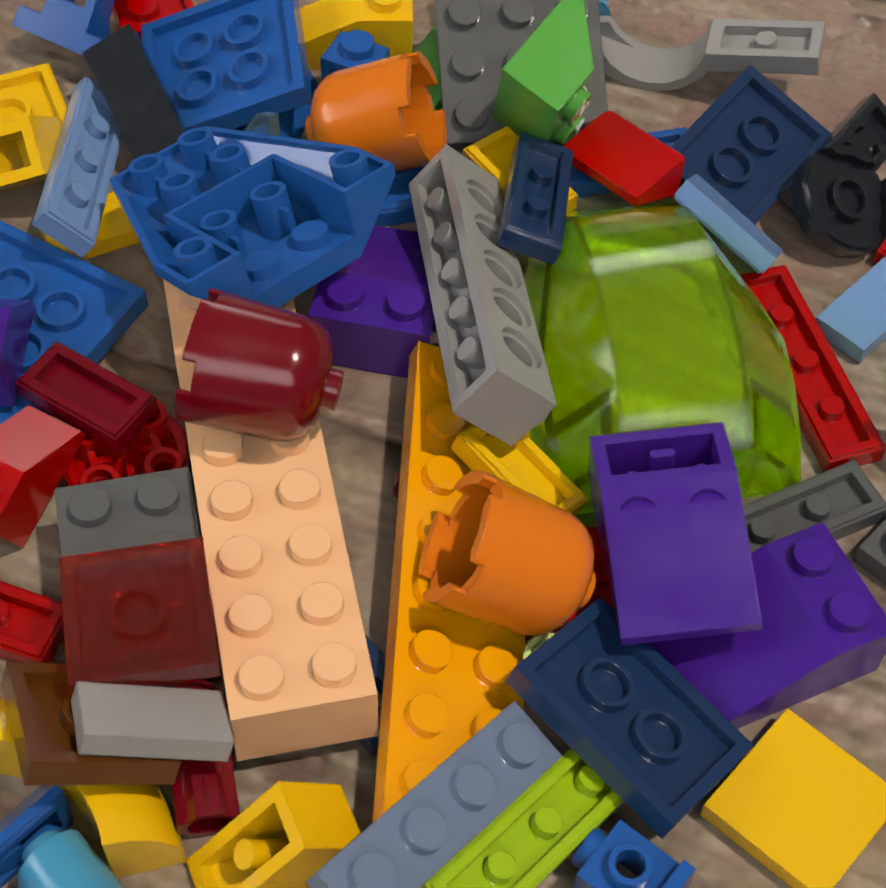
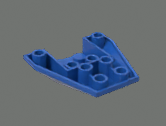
(252, 210)

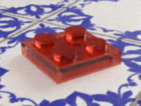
(139, 615)

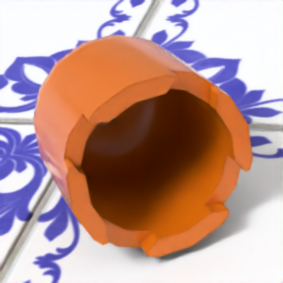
(381, 110)
(508, 558)

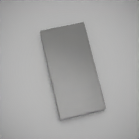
(151, 722)

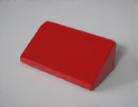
(627, 160)

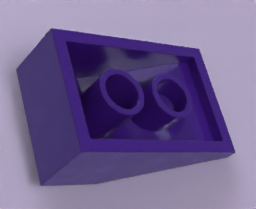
(378, 305)
(814, 634)

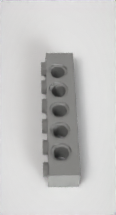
(479, 300)

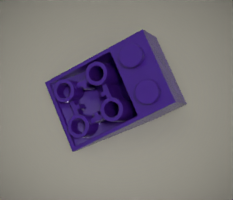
(673, 533)

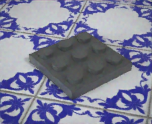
(476, 44)

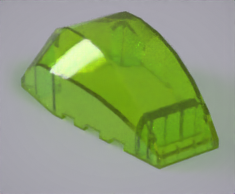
(660, 333)

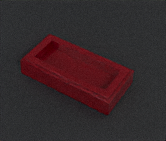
(87, 396)

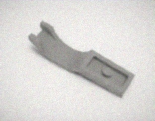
(725, 47)

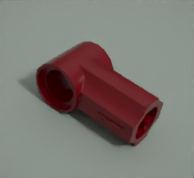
(204, 790)

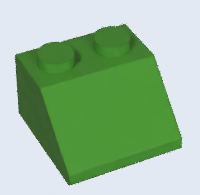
(549, 77)

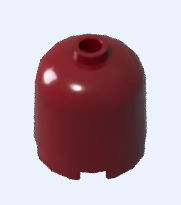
(257, 369)

